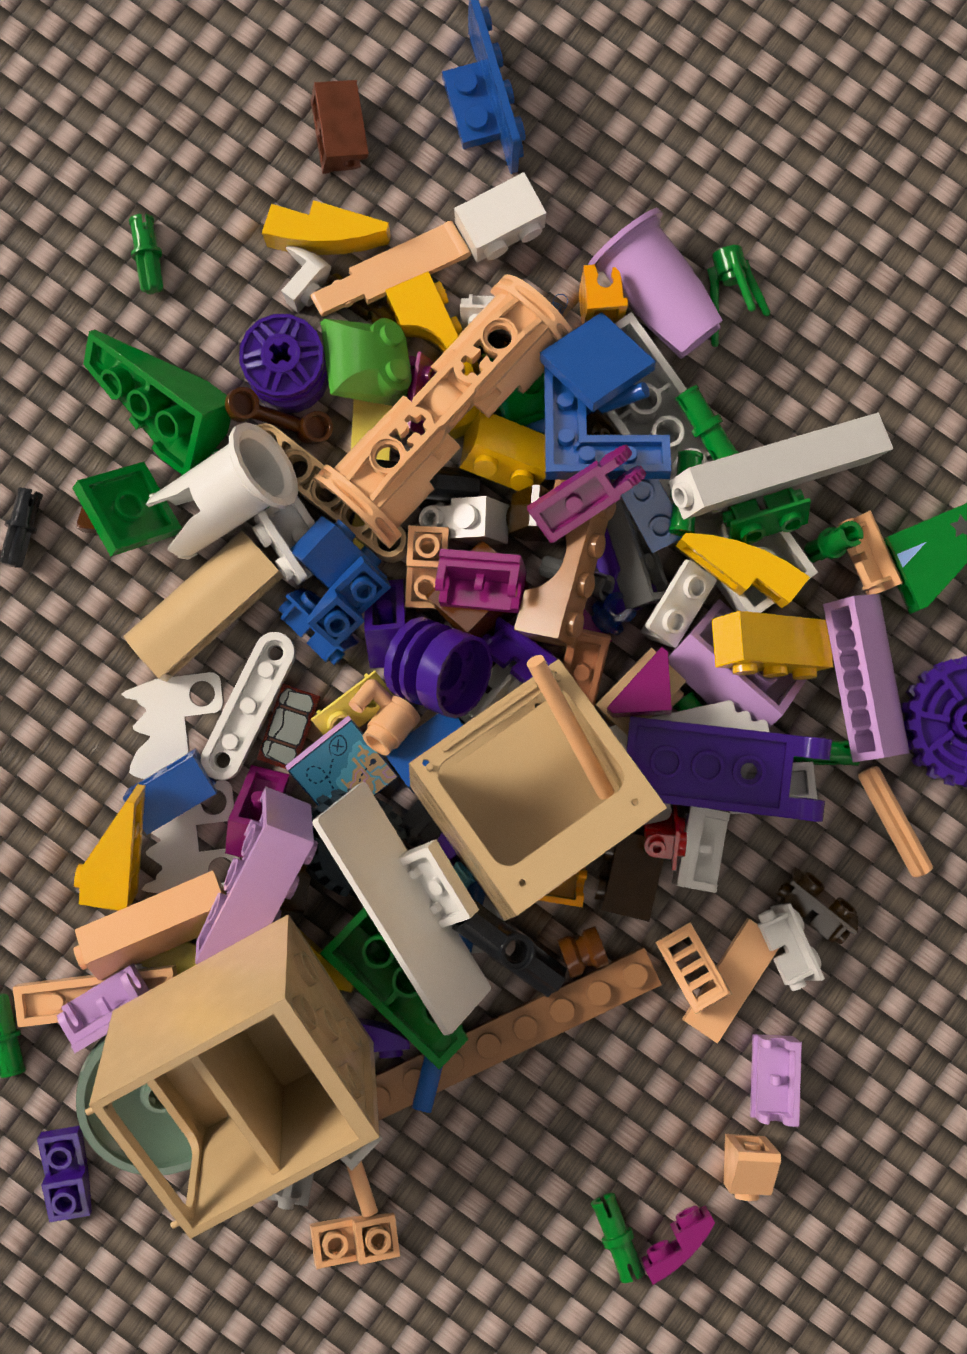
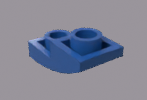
(345, 601)

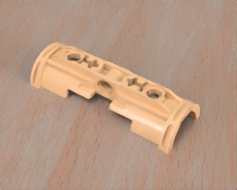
(392, 494)

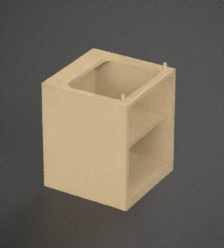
(520, 800)
(252, 1068)

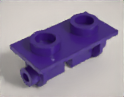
(510, 646)

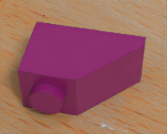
(249, 805)

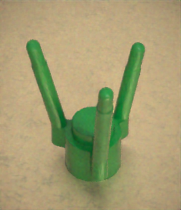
(734, 269)

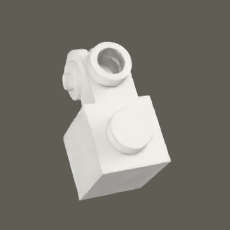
(470, 519)

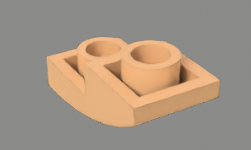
(422, 563)
(354, 1240)

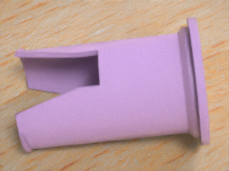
(660, 284)

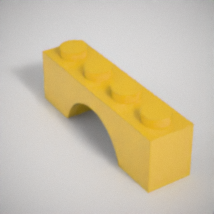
(422, 314)

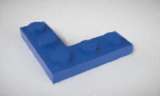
(571, 449)

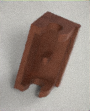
(339, 125)

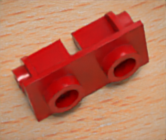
(666, 838)

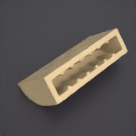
(203, 607)

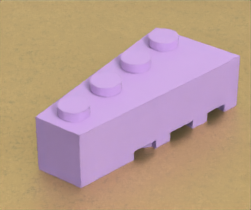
(265, 875)

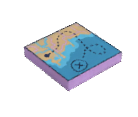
(340, 762)

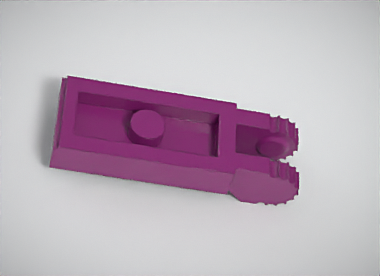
(584, 495)

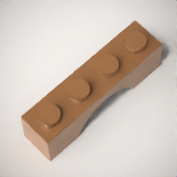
(556, 608)

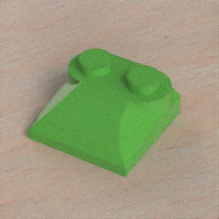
(366, 360)

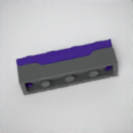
(631, 562)

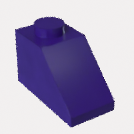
(383, 621)

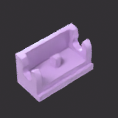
(89, 1014)
(775, 1079)

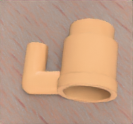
(392, 720)

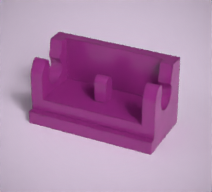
(480, 580)

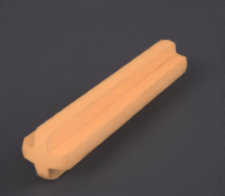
(895, 821)

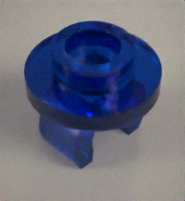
(606, 616)

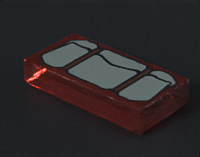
(288, 726)

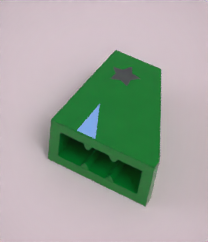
(929, 556)

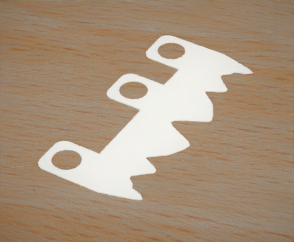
(165, 724)

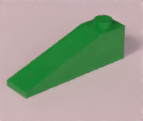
(172, 406)
(373, 970)

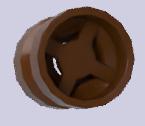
(584, 951)

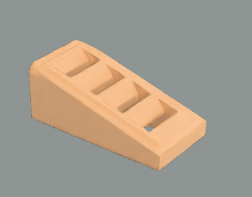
(709, 998)

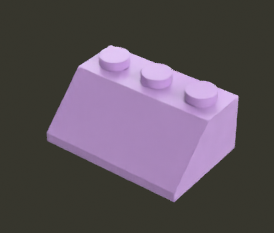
(758, 695)

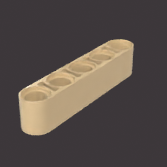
(337, 508)

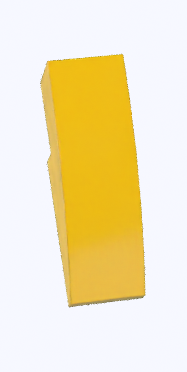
(324, 231)
(744, 565)

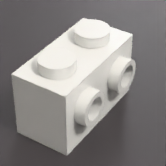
(500, 218)

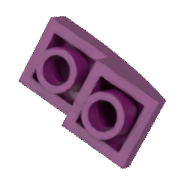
(690, 1230)

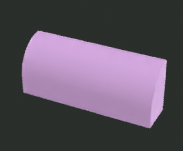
(866, 677)

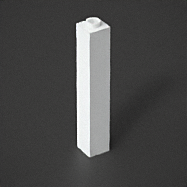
(779, 465)

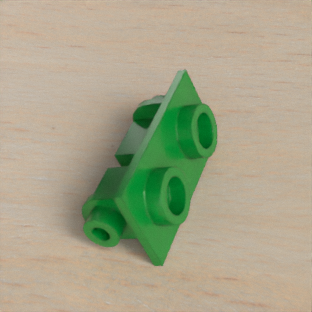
(783, 512)

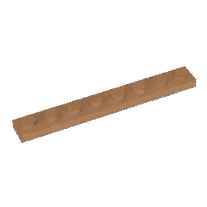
(524, 1027)

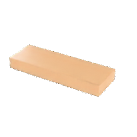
(741, 969)

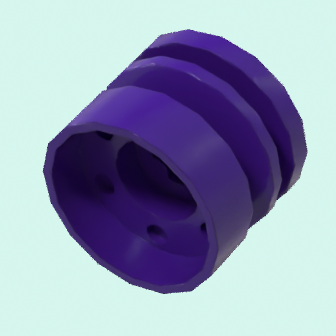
(289, 384)
(438, 667)

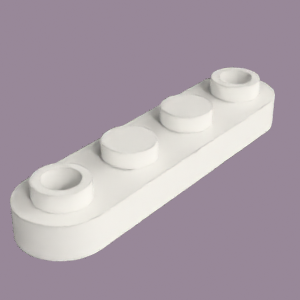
(248, 706)

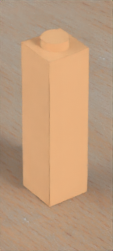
(147, 927)

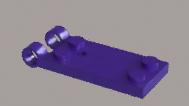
(704, 763)

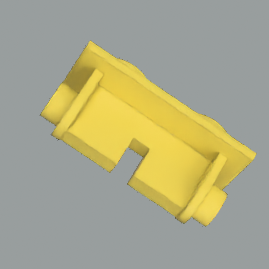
(340, 708)

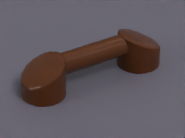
(244, 404)

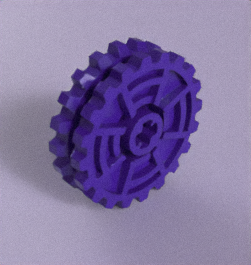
(935, 721)

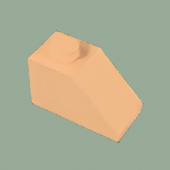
(750, 1166)

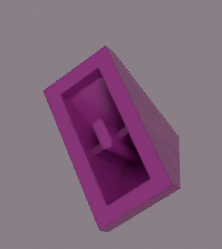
(647, 692)

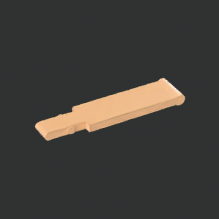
(371, 278)

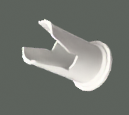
(230, 488)

